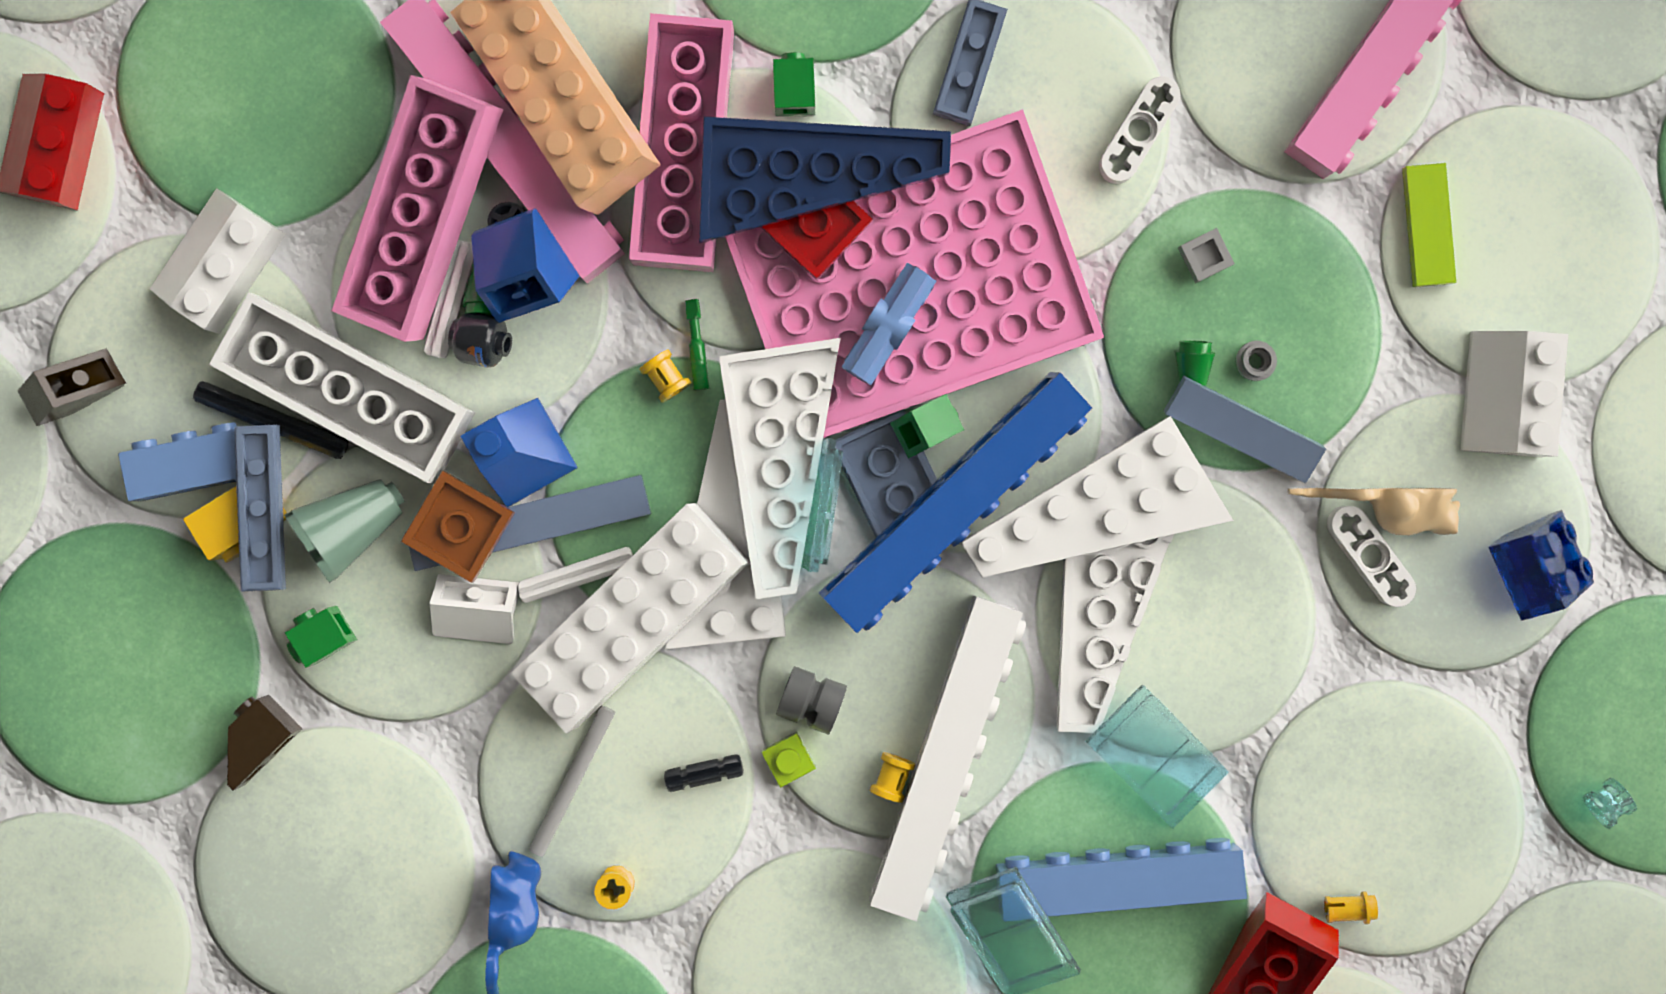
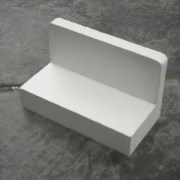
(474, 609)

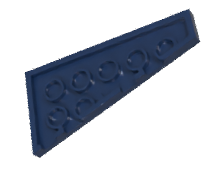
(789, 169)

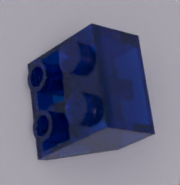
(1542, 566)

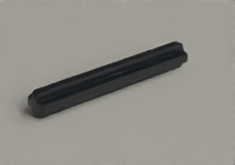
(259, 414)

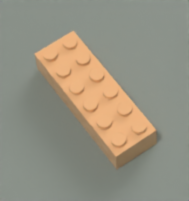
(559, 98)

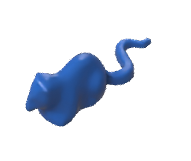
(511, 910)

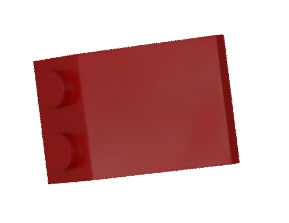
(1278, 952)

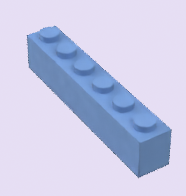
(1135, 877)

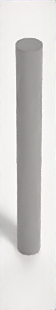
(572, 781)

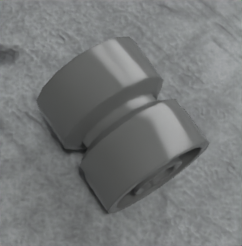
(811, 700)

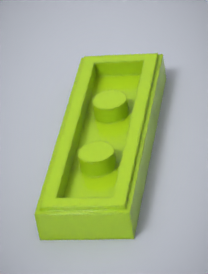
(1429, 225)

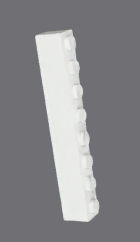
(945, 758)

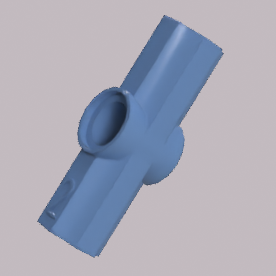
(889, 324)

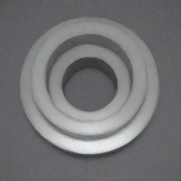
(1267, 357)

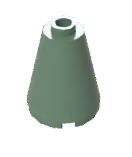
(345, 524)

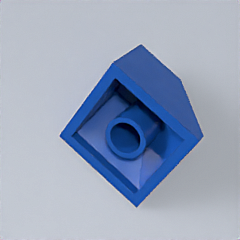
(519, 451)

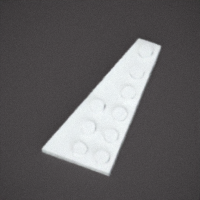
(1123, 498)
(735, 610)

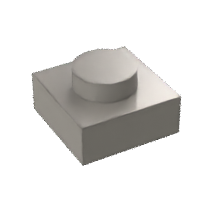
(1206, 255)

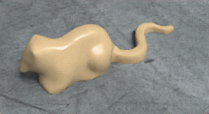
(1401, 509)

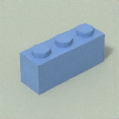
(180, 465)

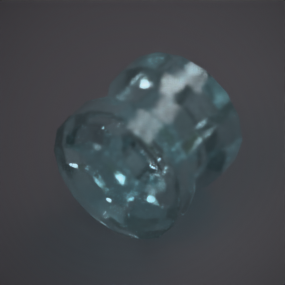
(1610, 803)

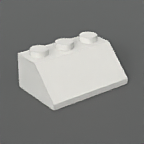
(217, 262)
(1514, 393)

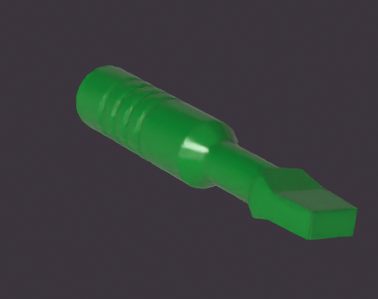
(696, 346)

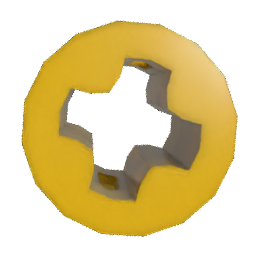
(665, 375)
(892, 777)
(606, 897)

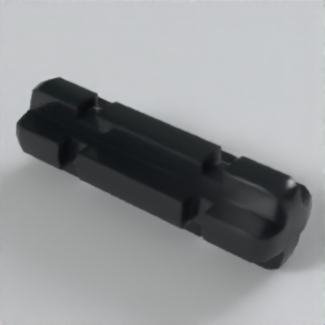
(703, 773)

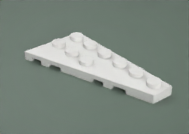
(777, 431)
(1099, 616)

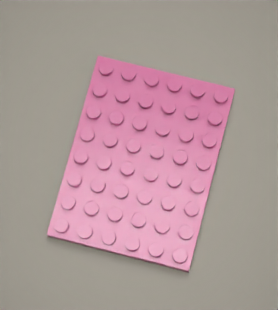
(1000, 268)

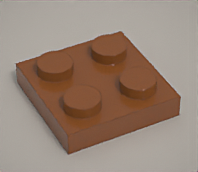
(458, 526)

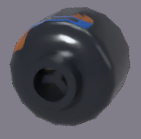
(479, 339)

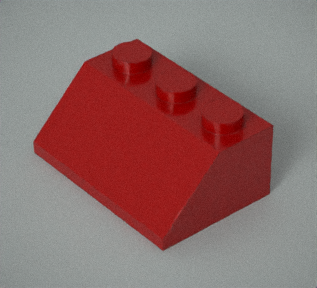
(50, 140)

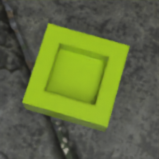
(788, 759)

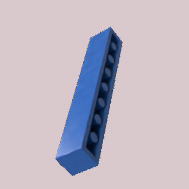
(955, 501)

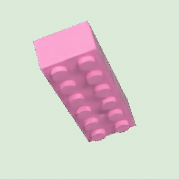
(682, 85)
(416, 209)

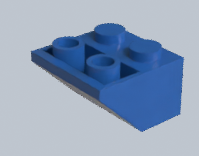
(520, 266)

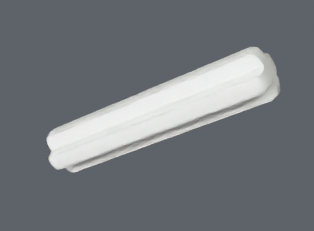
(449, 300)
(573, 575)

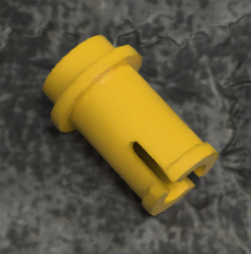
(1351, 908)

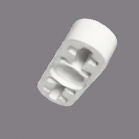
(1145, 100)
(1380, 585)

